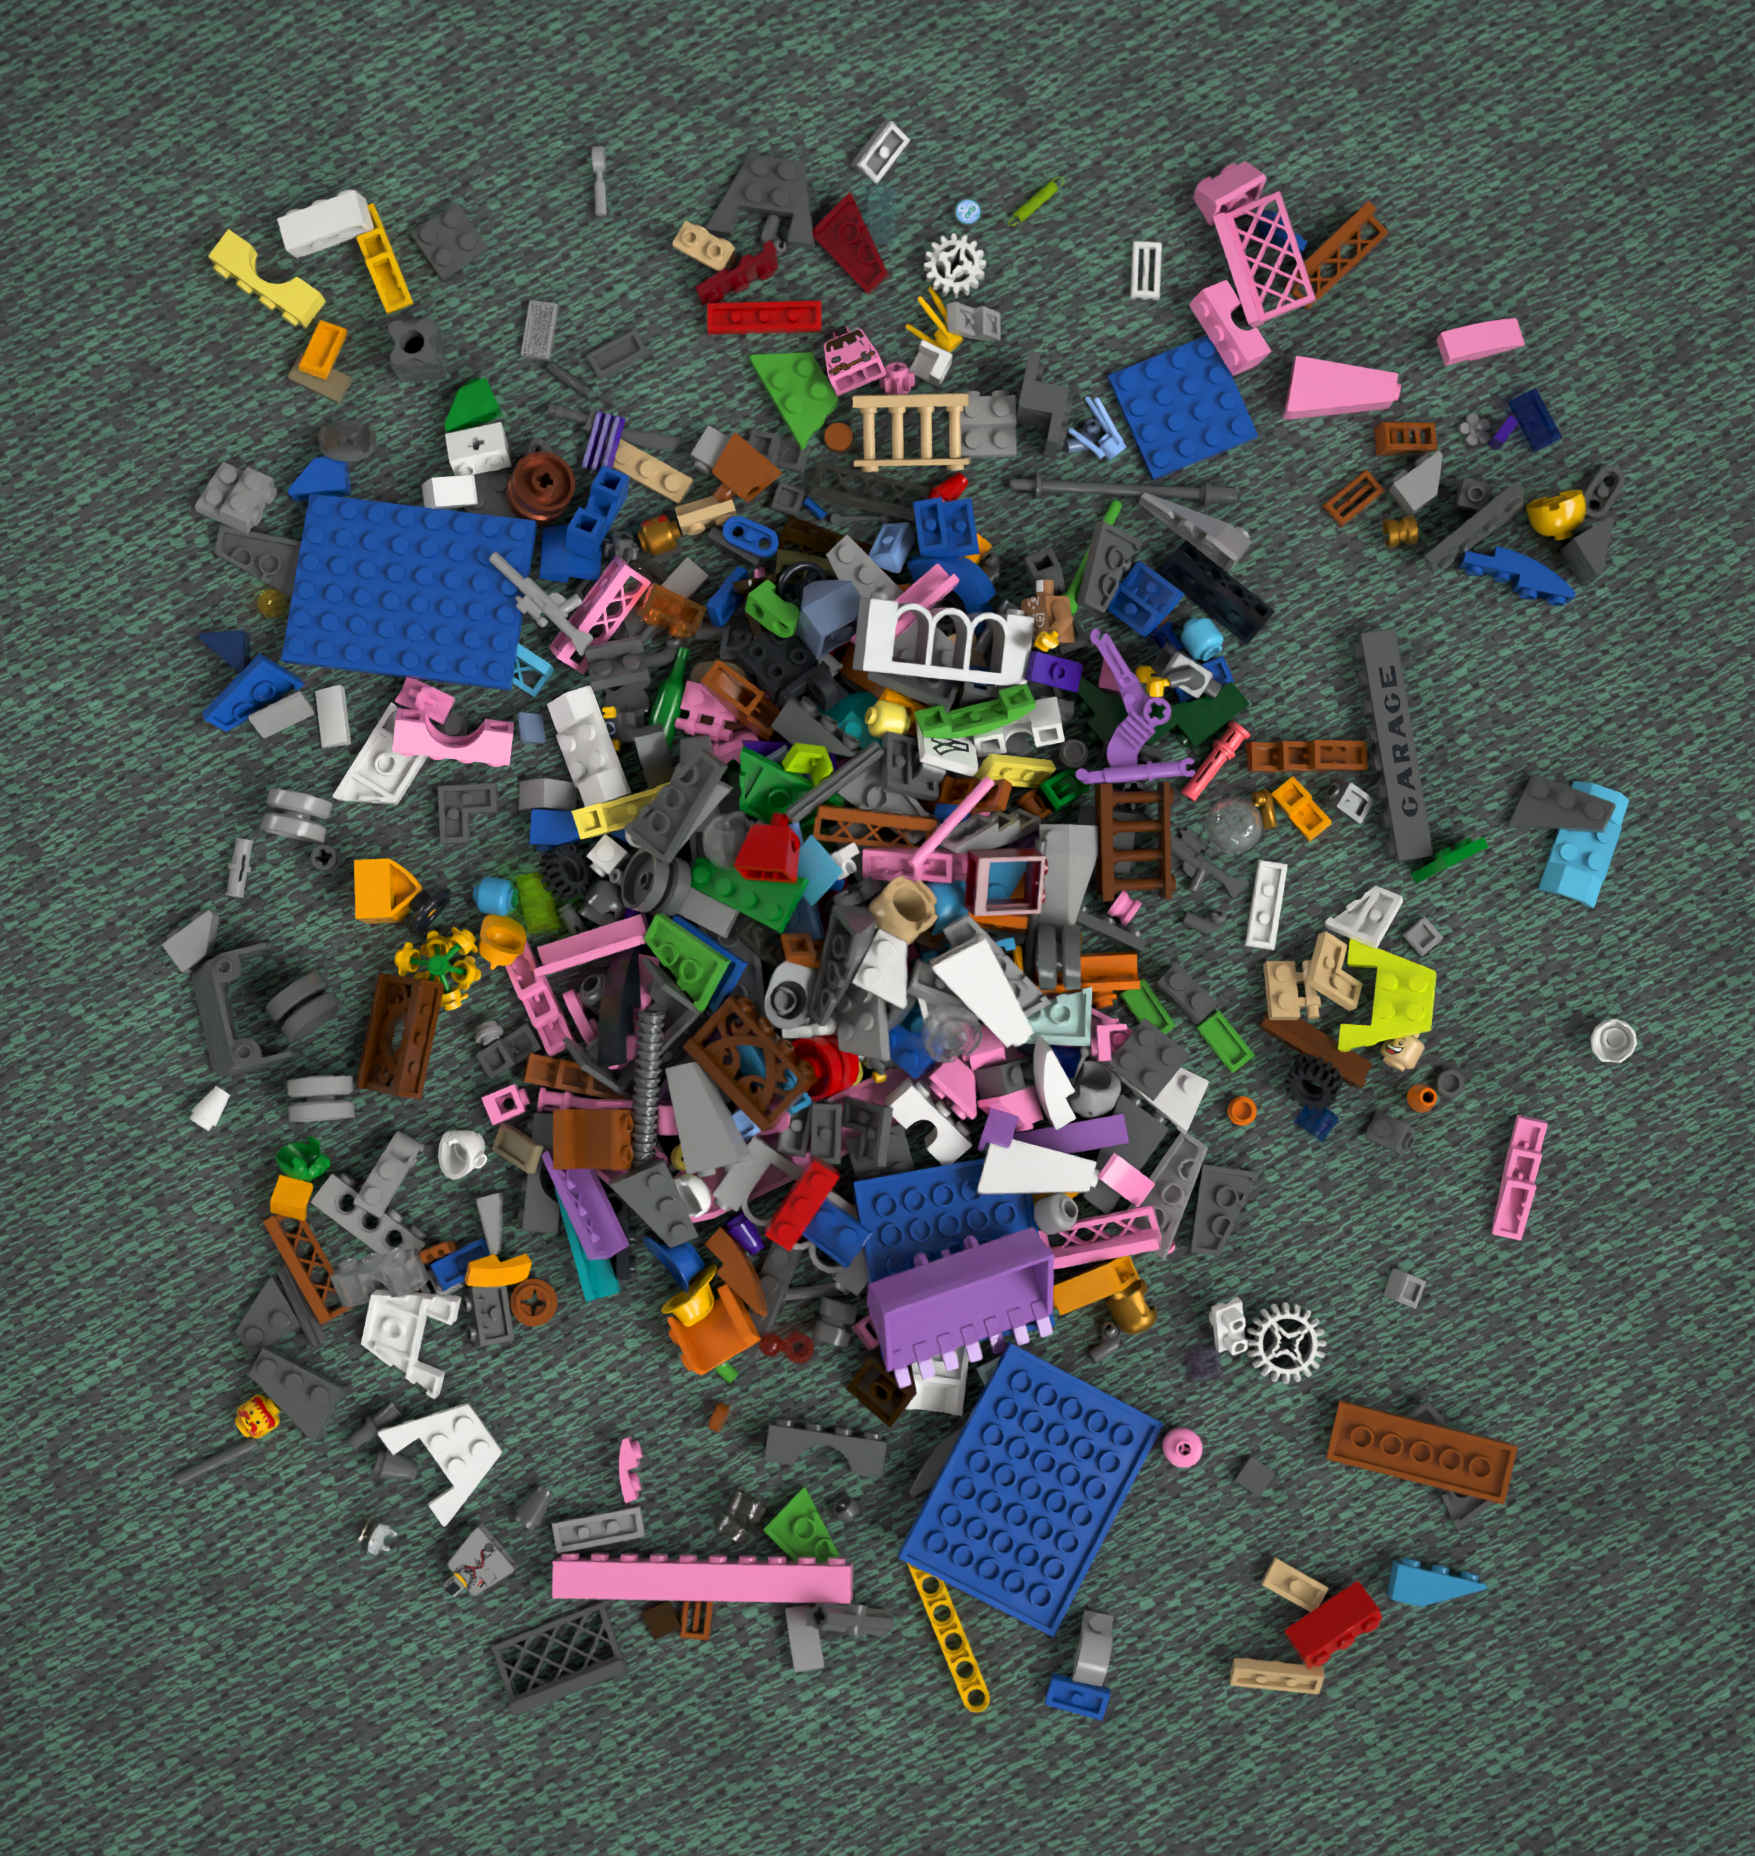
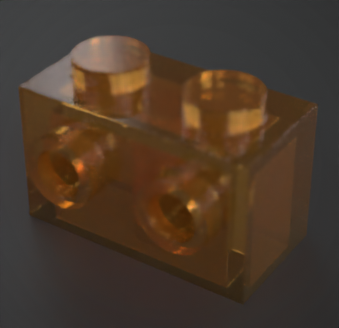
(671, 611)

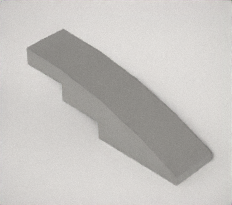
(990, 832)

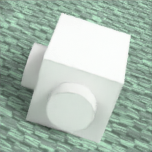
(608, 856)

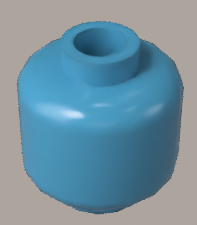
(495, 896)

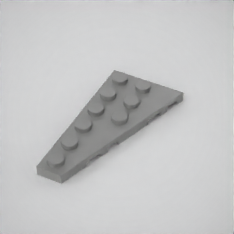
(854, 565)

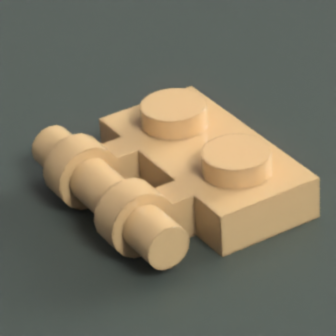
(1282, 991)

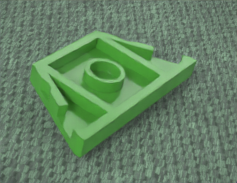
(797, 391)

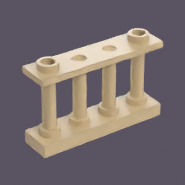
(897, 406)

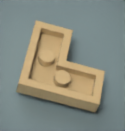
(1326, 972)

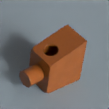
(742, 471)

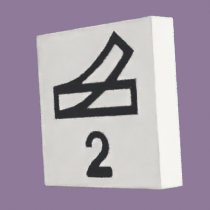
(951, 754)

